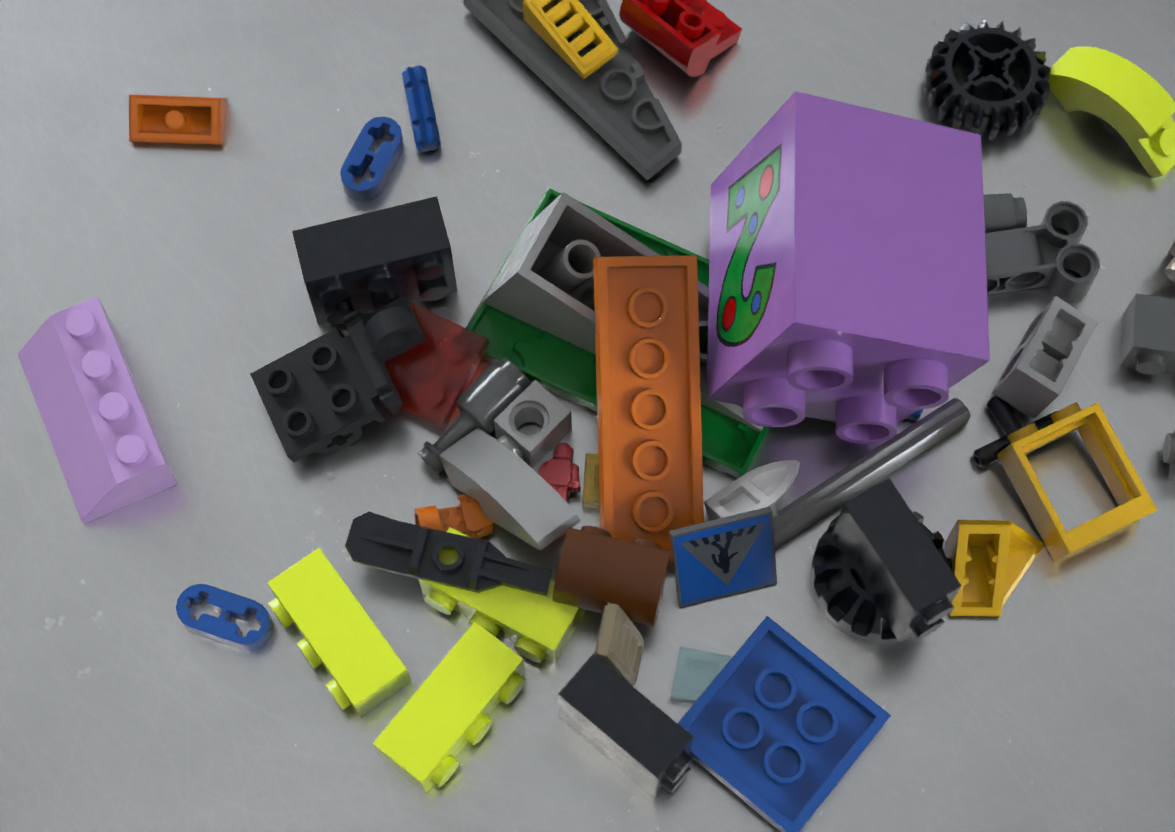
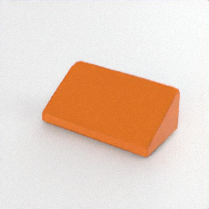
(177, 119)

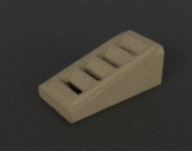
(619, 643)

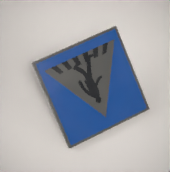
(724, 556)

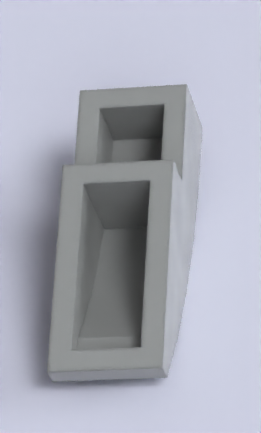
(507, 489)

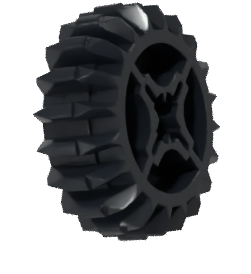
(988, 96)

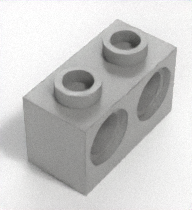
(1045, 357)

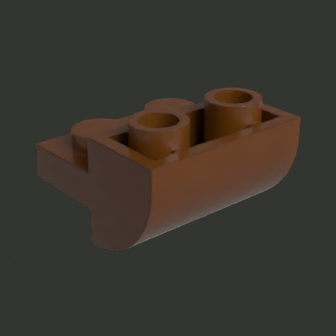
(613, 571)

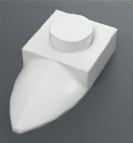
(754, 490)

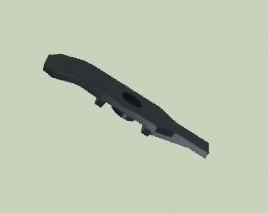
(415, 553)

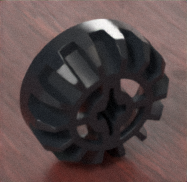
(846, 600)

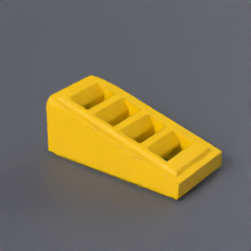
(542, 16)

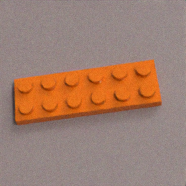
(648, 396)

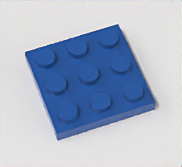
(780, 726)

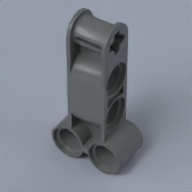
(1039, 255)

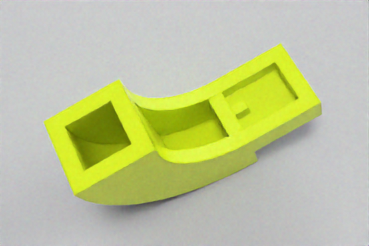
(1123, 97)

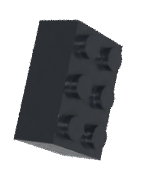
(376, 260)

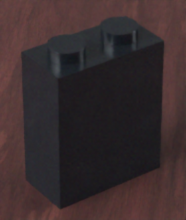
(896, 561)
(626, 727)

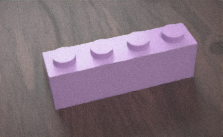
(94, 411)

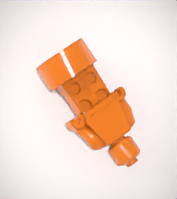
(465, 518)

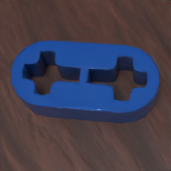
(380, 163)
(228, 606)

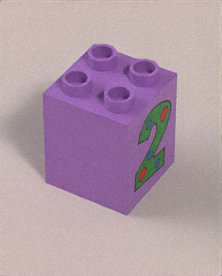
(846, 269)

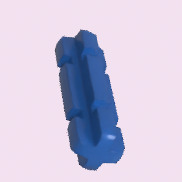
(421, 108)

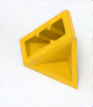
(988, 563)

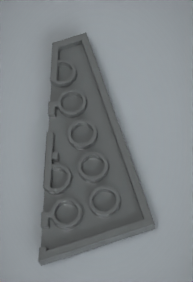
(610, 100)

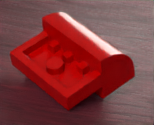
(681, 30)

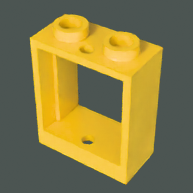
(1111, 461)

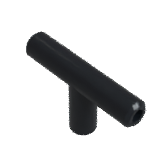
(1008, 423)

